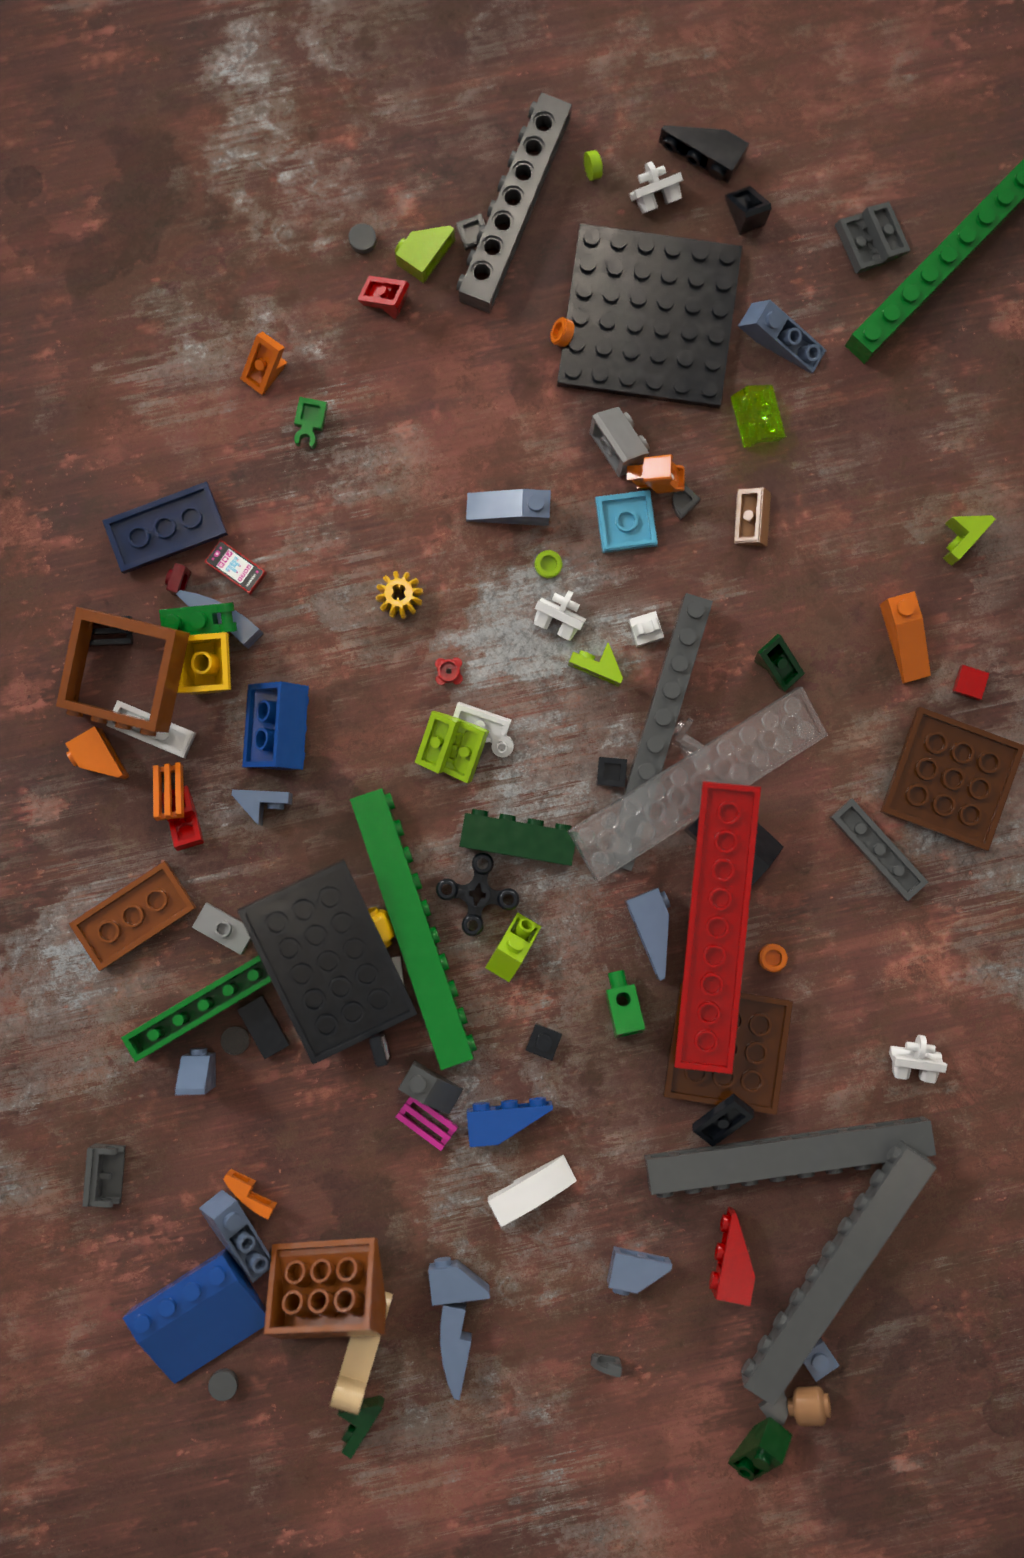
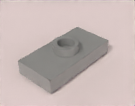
(222, 928)

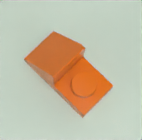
(263, 363)

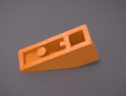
(907, 636)

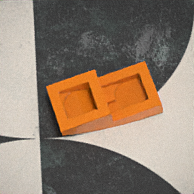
(242, 1188)

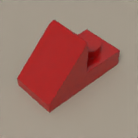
(384, 294)

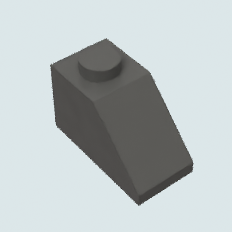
(430, 1088)

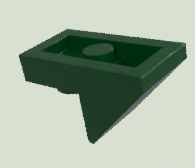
(779, 663)
(360, 1423)

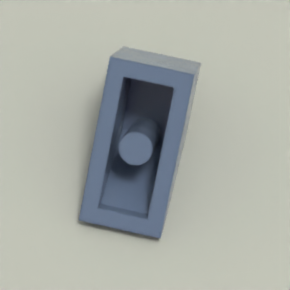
(196, 1072)
(635, 1270)
(455, 1283)

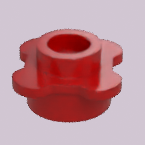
(453, 664)

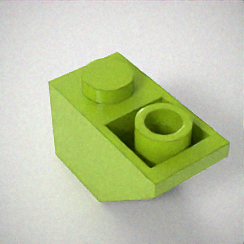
(513, 947)

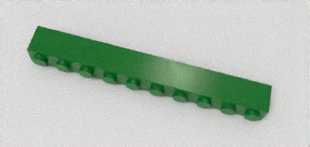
(938, 266)
(412, 928)

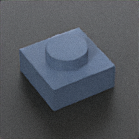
(820, 1361)

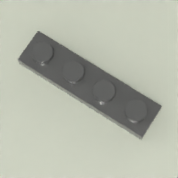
(879, 849)

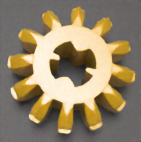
(399, 584)

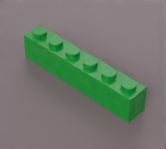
(196, 1009)

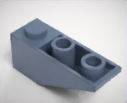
(781, 335)
(237, 1234)

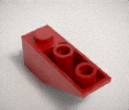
(734, 1271)

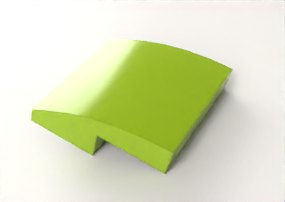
(451, 746)

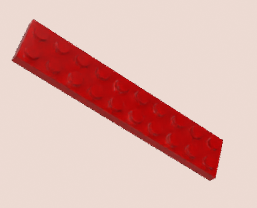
(717, 927)

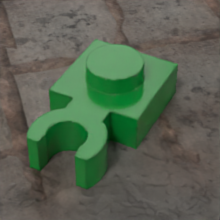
(310, 417)

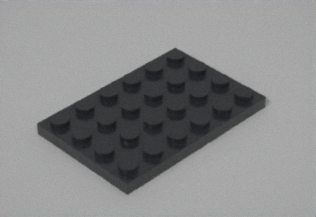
(327, 961)

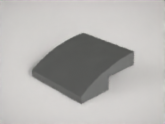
(872, 237)

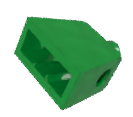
(624, 1019)

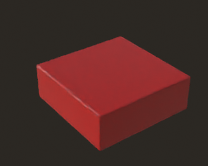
(970, 682)

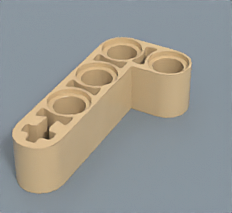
(356, 1370)

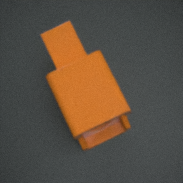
(658, 474)

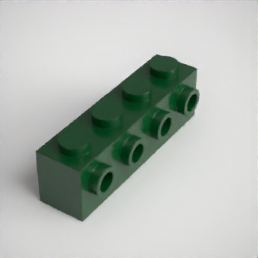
(517, 839)

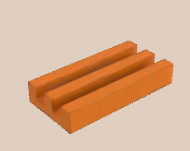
(157, 791)

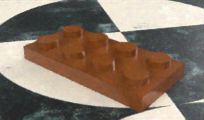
(132, 915)

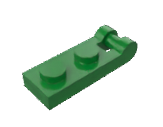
(200, 618)

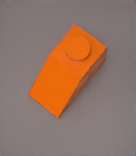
(95, 753)

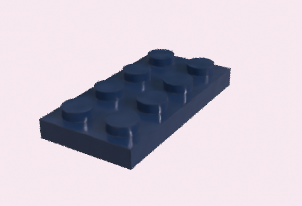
(164, 527)

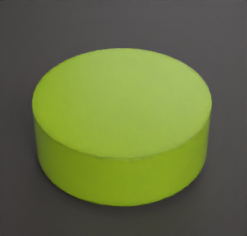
(593, 165)
(548, 564)

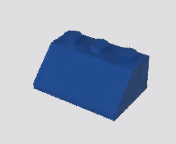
(275, 726)

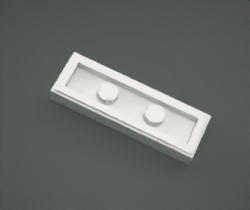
(176, 741)

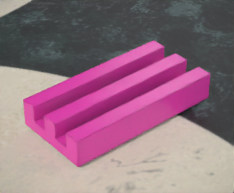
(419, 1130)

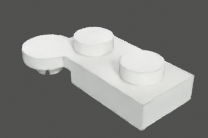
(497, 725)

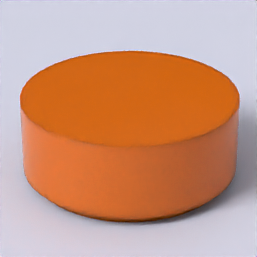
(562, 332)
(772, 957)

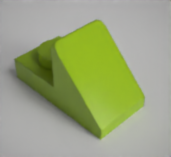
(968, 532)
(605, 670)

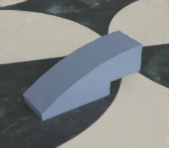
(246, 631)
(454, 1345)

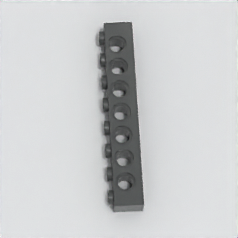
(545, 112)

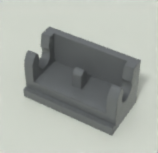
(104, 1175)

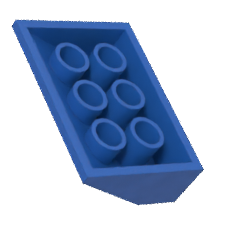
(197, 1316)

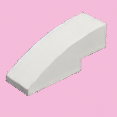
(531, 1190)

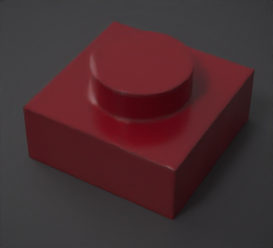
(177, 579)

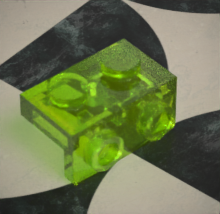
(757, 415)

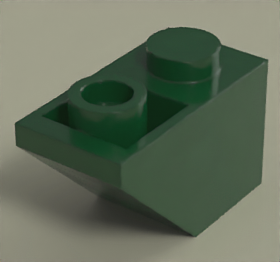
(761, 1449)

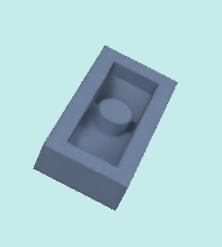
(254, 801)

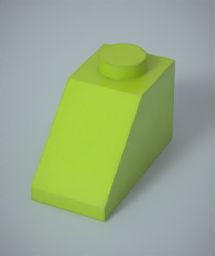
(424, 250)

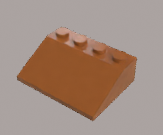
(325, 1290)

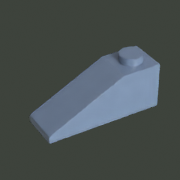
(510, 507)
(652, 922)

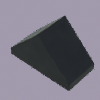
(748, 209)

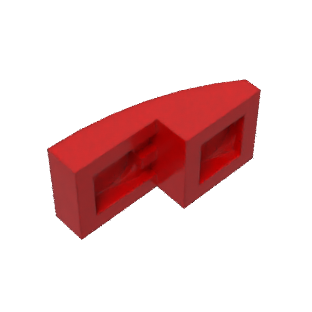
(185, 830)

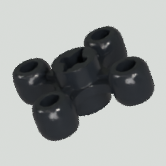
(463, 893)

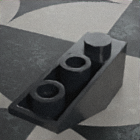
(709, 148)

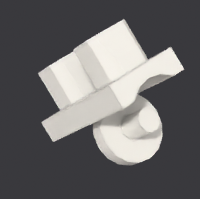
(669, 186)
(570, 621)
(917, 1056)

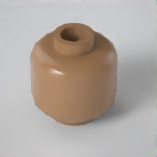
(810, 1406)

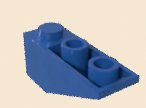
(495, 1124)

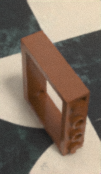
(167, 681)

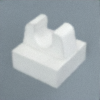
(646, 629)

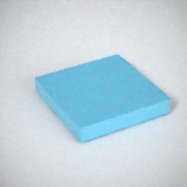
(626, 521)

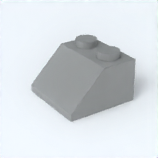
(618, 440)

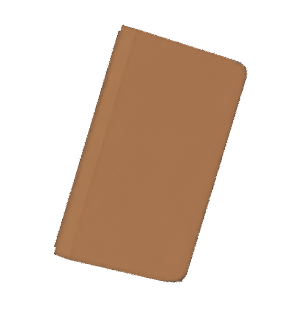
(752, 517)

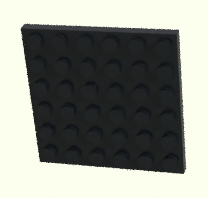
(650, 316)

